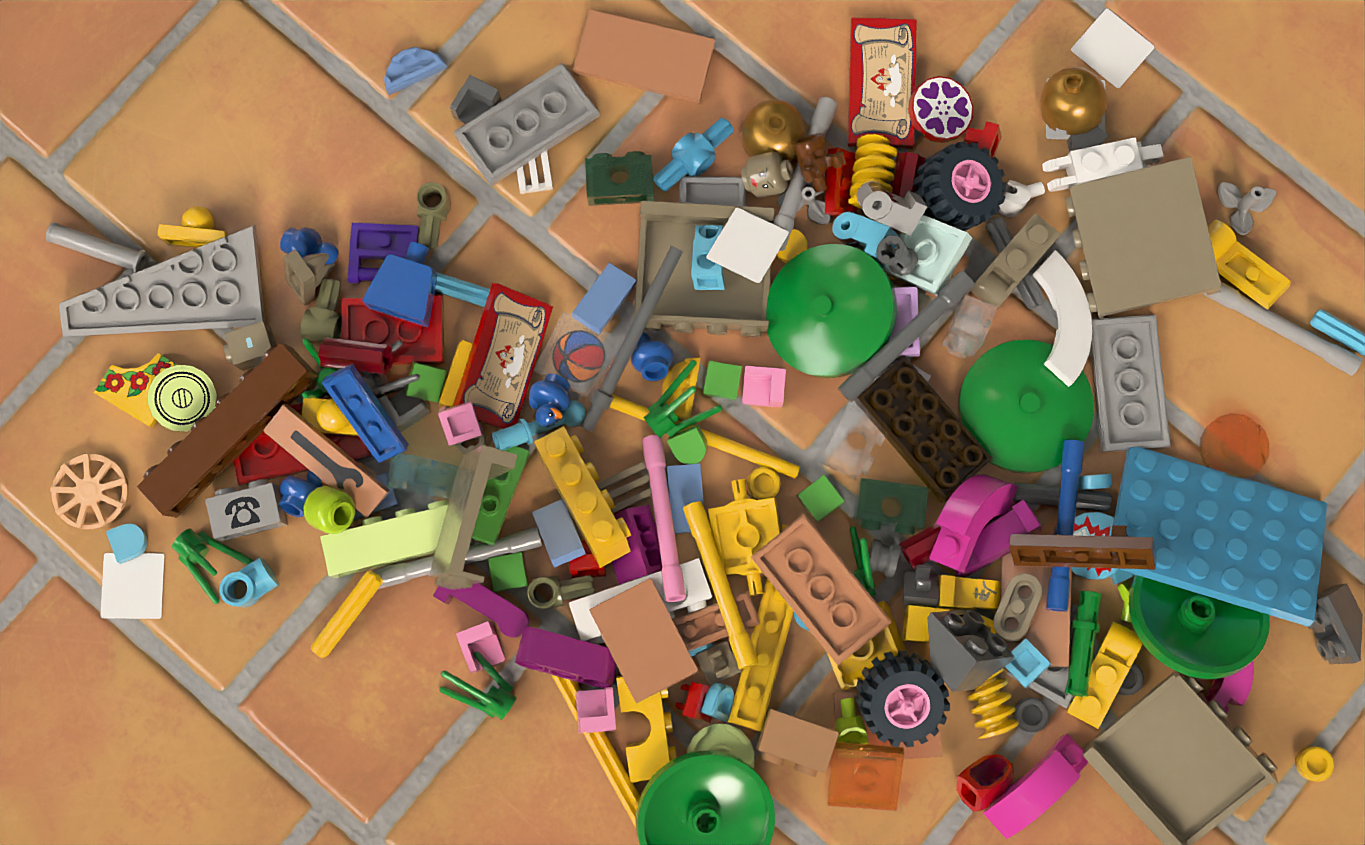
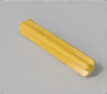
(346, 614)

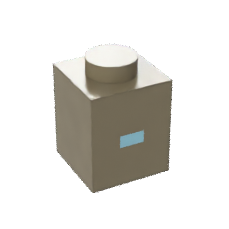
(248, 344)

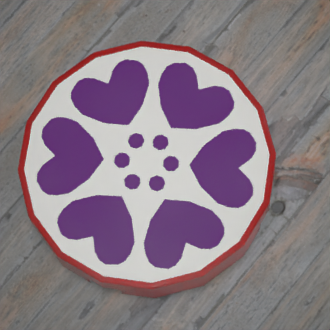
(940, 109)

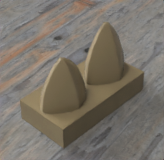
(306, 273)

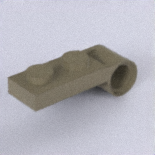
(1015, 261)

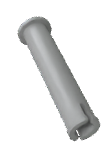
(97, 247)

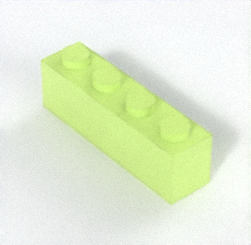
(384, 542)

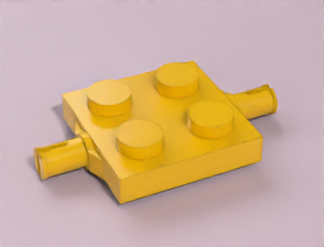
(742, 530)

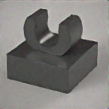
(920, 587)

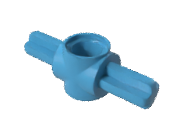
(693, 154)

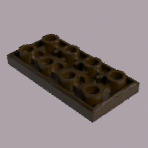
(922, 429)

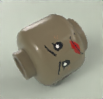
(767, 174)

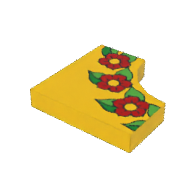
(130, 387)

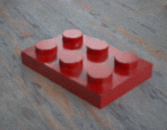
(419, 342)

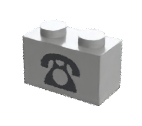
(245, 511)

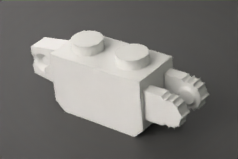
(1102, 162)

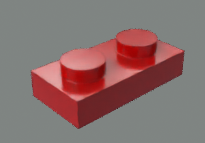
(839, 185)

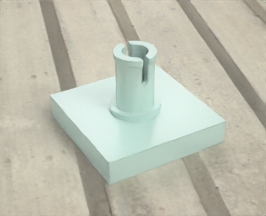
(938, 253)

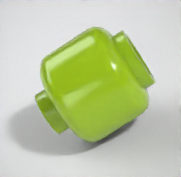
(329, 510)

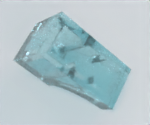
(421, 476)

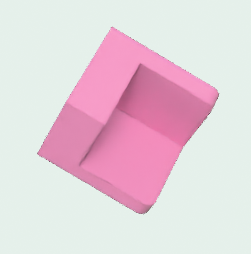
(763, 386)
(460, 423)
(480, 639)
(595, 710)

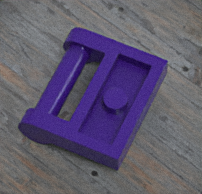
(376, 242)

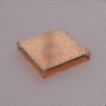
(865, 776)

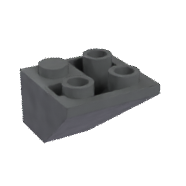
(1338, 625)
(964, 649)

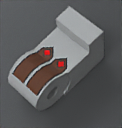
(889, 208)

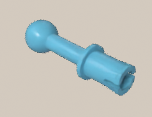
(523, 432)

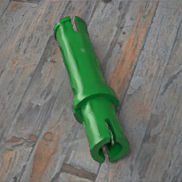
(1084, 636)

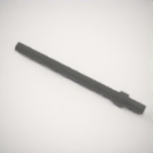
(603, 397)

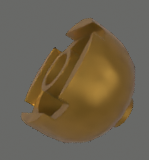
(1073, 101)
(773, 127)

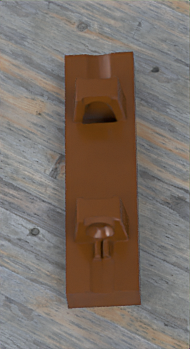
(1083, 551)

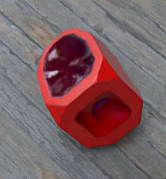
(984, 781)

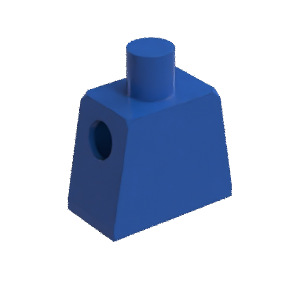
(404, 286)

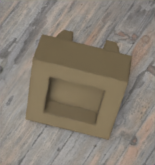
(718, 663)

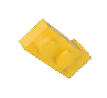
(1244, 267)
(1107, 674)

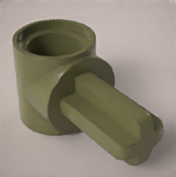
(431, 217)
(323, 320)
(562, 590)

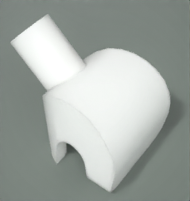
(1018, 196)

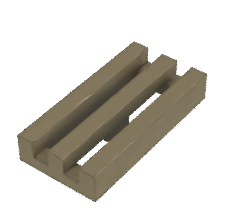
(628, 487)

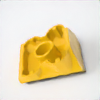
(885, 641)

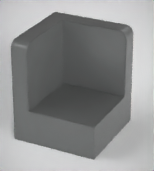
(474, 99)
(404, 409)

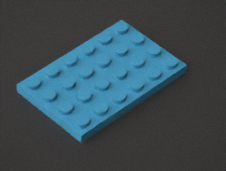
(1224, 534)

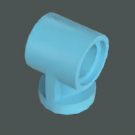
(259, 581)

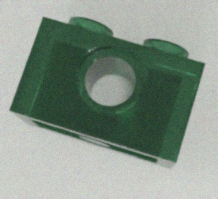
(604, 191)
(910, 499)

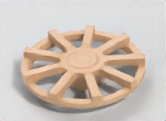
(88, 491)

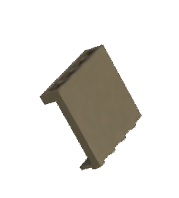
(1143, 238)
(681, 306)
(462, 515)
(1179, 761)

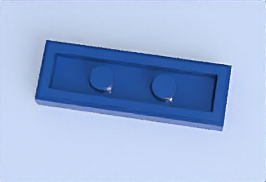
(365, 413)

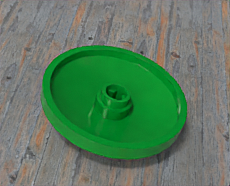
(830, 310)
(1023, 408)
(1194, 630)
(705, 802)

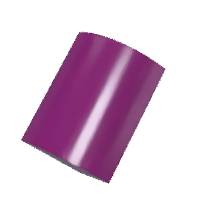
(643, 544)

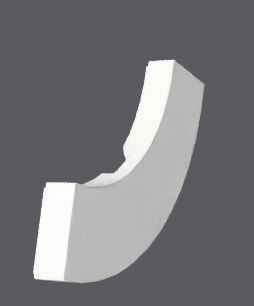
(1074, 318)

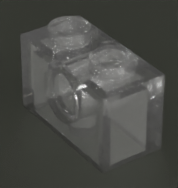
(968, 327)
(841, 455)

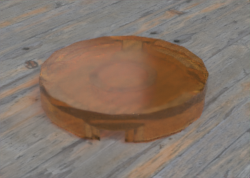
(1234, 445)

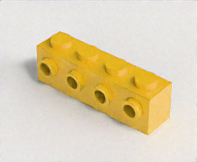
(582, 496)

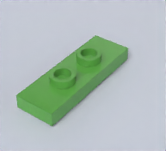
(497, 499)

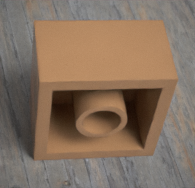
(796, 741)

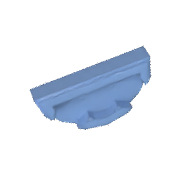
(411, 67)

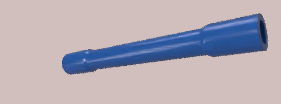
(1071, 469)

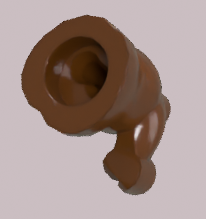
(814, 161)

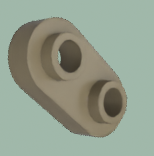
(1018, 608)

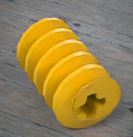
(872, 164)
(992, 707)

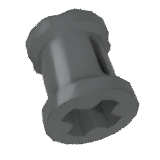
(890, 256)

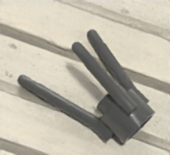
(379, 383)

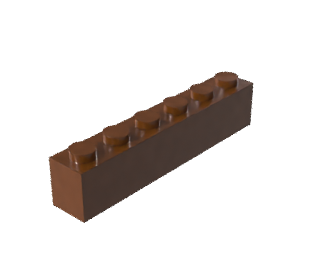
(226, 430)

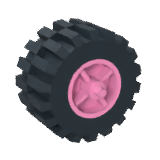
(961, 185)
(902, 699)

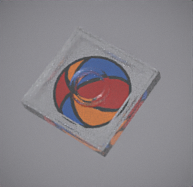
(578, 355)

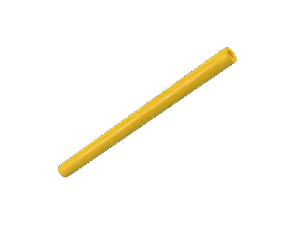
(717, 441)

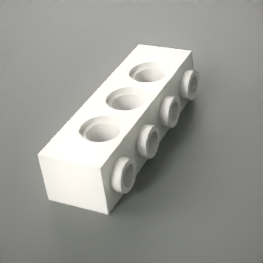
(696, 592)

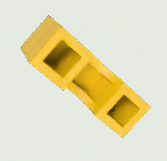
(653, 752)

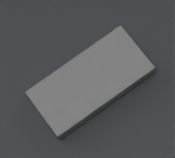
(526, 124)
(1129, 383)

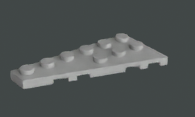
(192, 291)

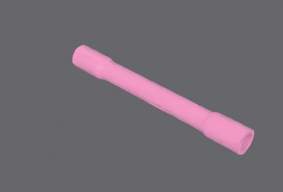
(671, 569)

